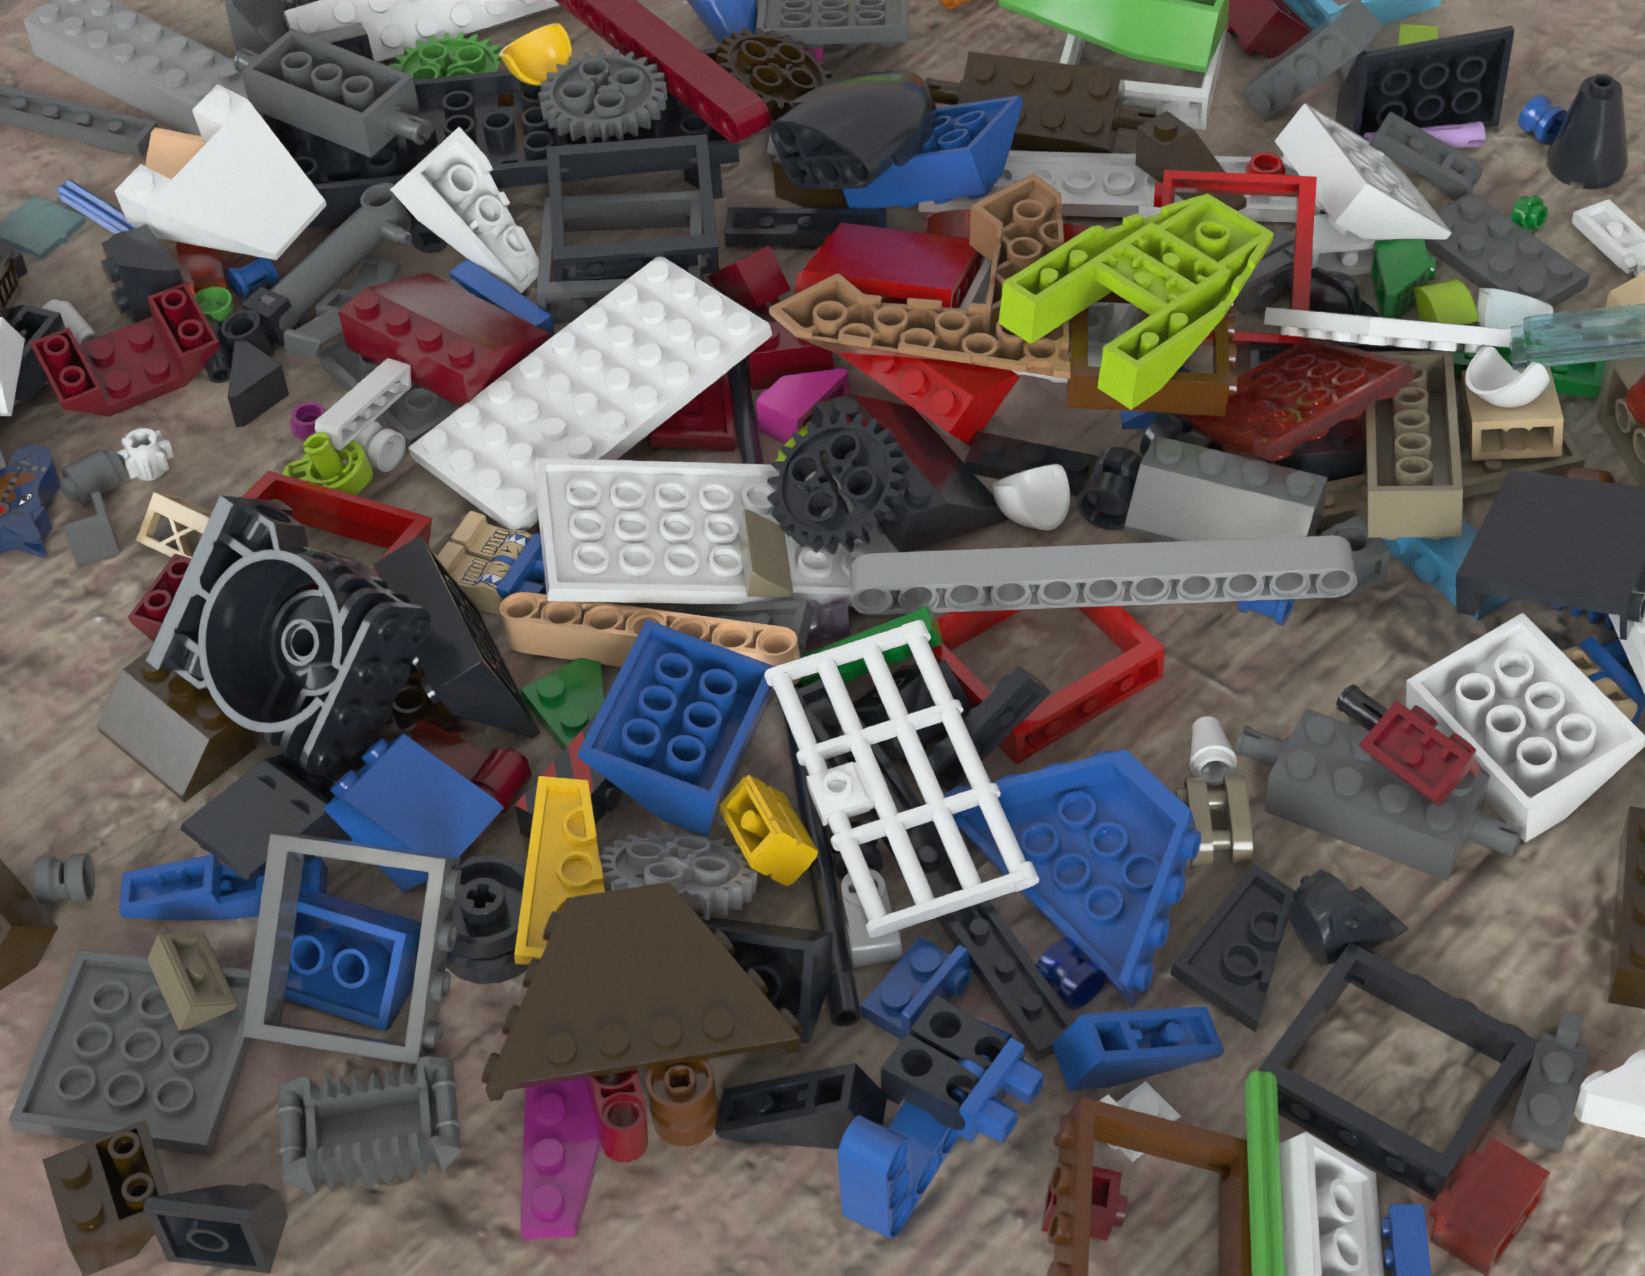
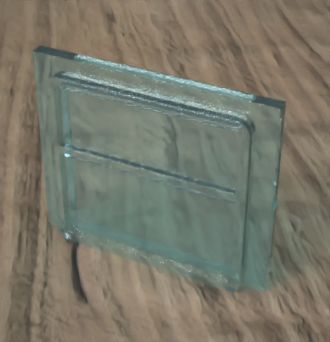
(1579, 336)

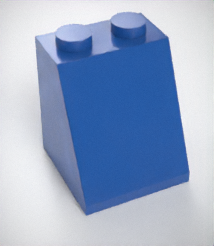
(410, 803)

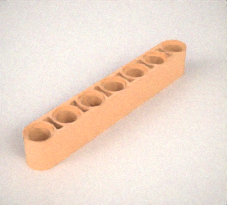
(609, 630)

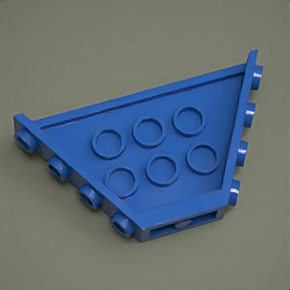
(1105, 856)

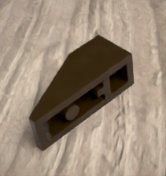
(1173, 145)

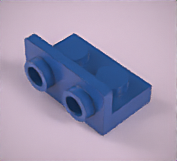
(913, 985)

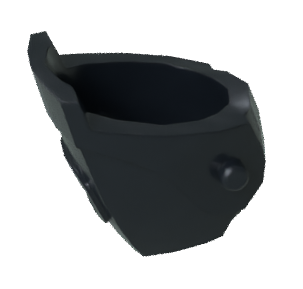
(1331, 917)

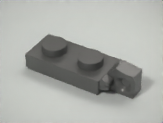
(1552, 1086)

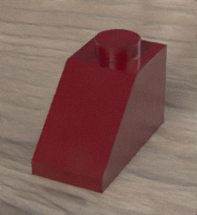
(752, 281)

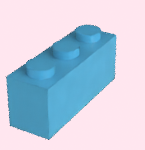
(1439, 562)

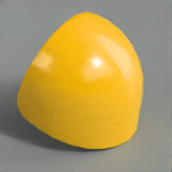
(537, 53)

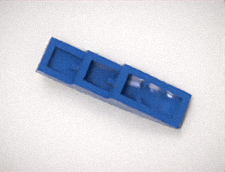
(201, 890)

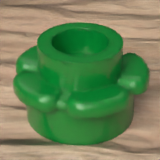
(1530, 213)

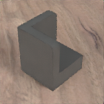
(93, 536)

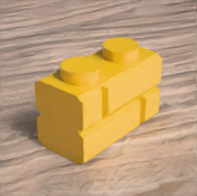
(768, 830)

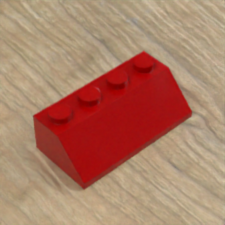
(949, 393)

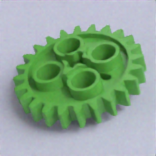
(436, 57)

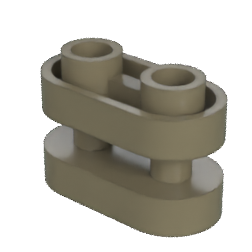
(1237, 818)

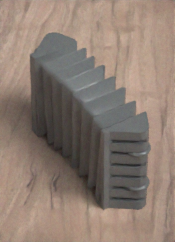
(369, 1127)

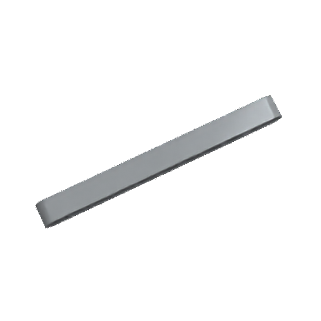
(1103, 575)

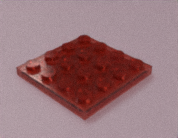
(1302, 396)

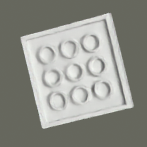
(1385, 330)

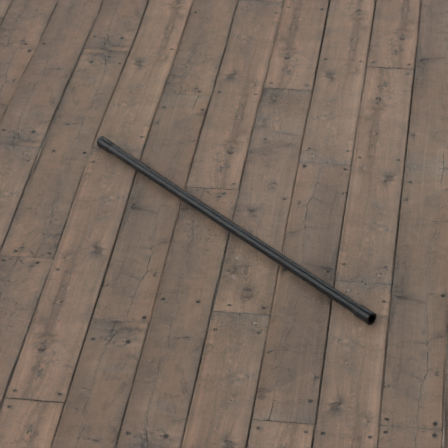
(842, 989)

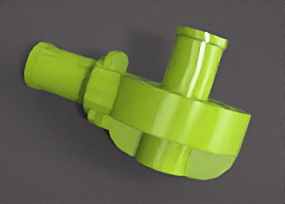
(325, 465)

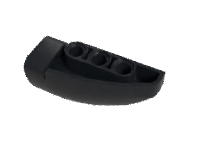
(854, 129)

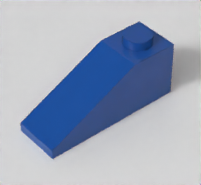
(1133, 1045)

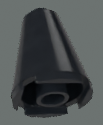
(1592, 136)

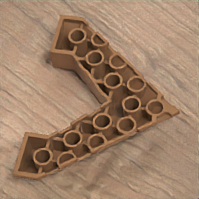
(1007, 229)

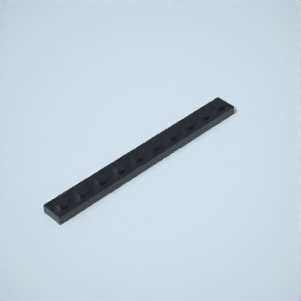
(993, 949)

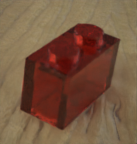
(1488, 1205)

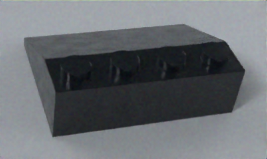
(1429, 82)
(943, 492)
(459, 653)

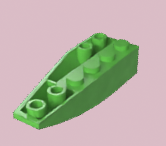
(1151, 31)

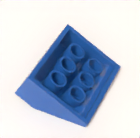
(957, 160)
(678, 724)

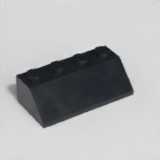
(789, 961)

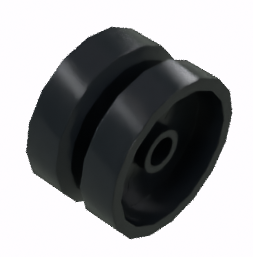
(487, 920)

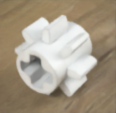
(145, 454)

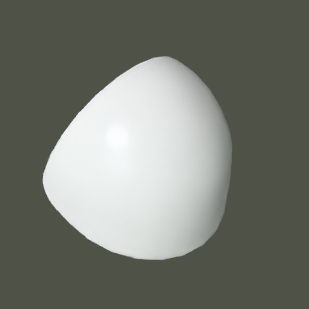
(1505, 308)
(1498, 384)
(1034, 497)

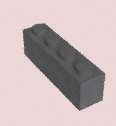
(1312, 59)

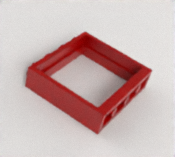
(1260, 185)
(343, 513)
(1075, 703)

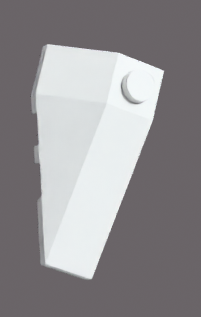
(463, 206)

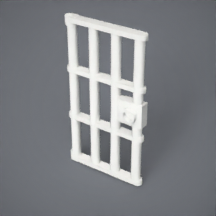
(861, 786)

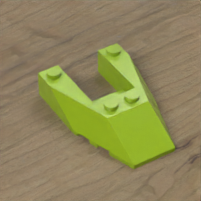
(1171, 265)

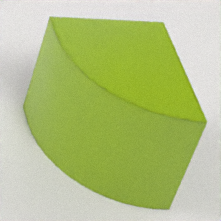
(1445, 303)

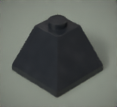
(220, 1226)

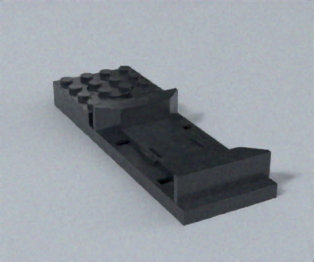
(509, 137)

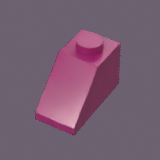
(792, 398)

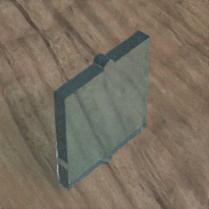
(40, 227)

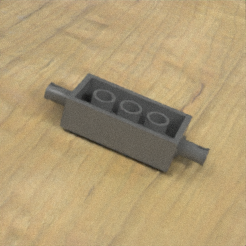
(332, 93)
(1340, 791)

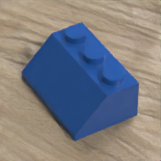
(351, 959)

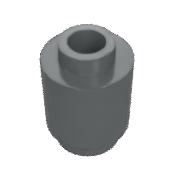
(91, 474)

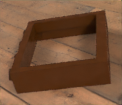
(1184, 391)
(1153, 1136)

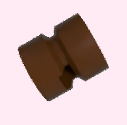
(683, 1102)

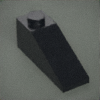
(800, 1108)

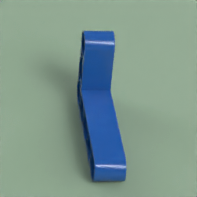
(891, 1167)

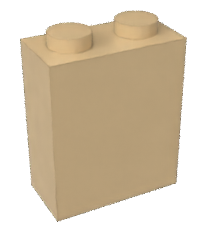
(1513, 432)

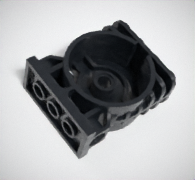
(279, 651)

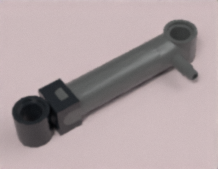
(275, 310)

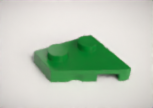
(567, 699)

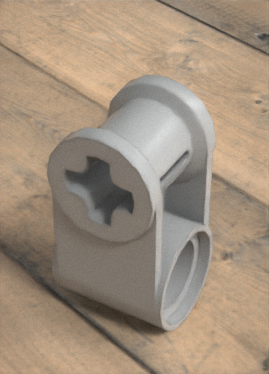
(862, 948)

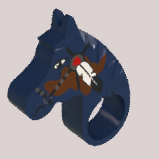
(25, 493)

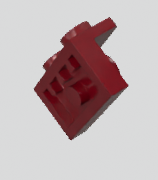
(1419, 753)

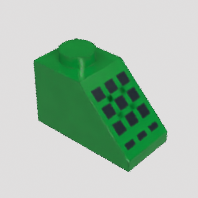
(1396, 270)

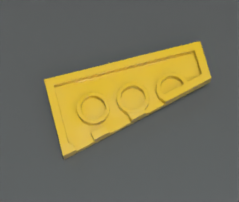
(560, 859)

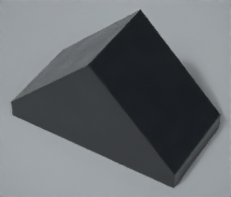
(254, 383)

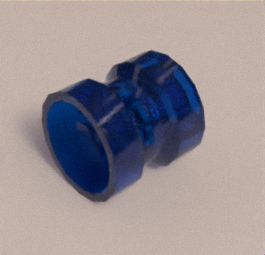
(1068, 970)

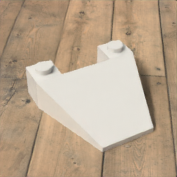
(234, 193)

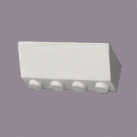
(1328, 1212)

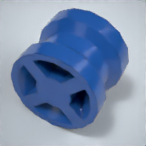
(1541, 118)

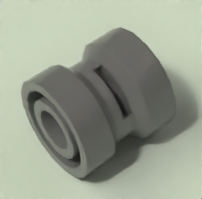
(64, 878)

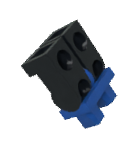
(960, 1072)

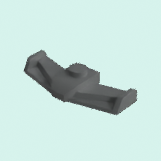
(311, 337)

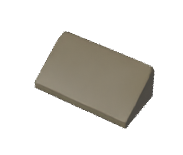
(764, 557)
(190, 978)

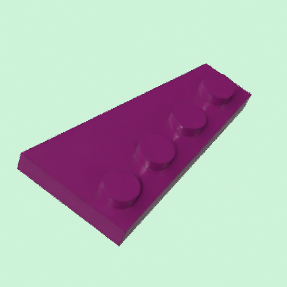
(557, 1158)

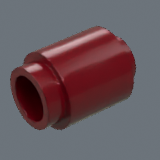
(503, 776)

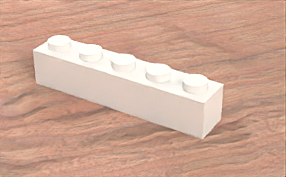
(365, 402)

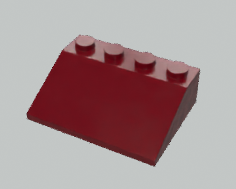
(440, 330)

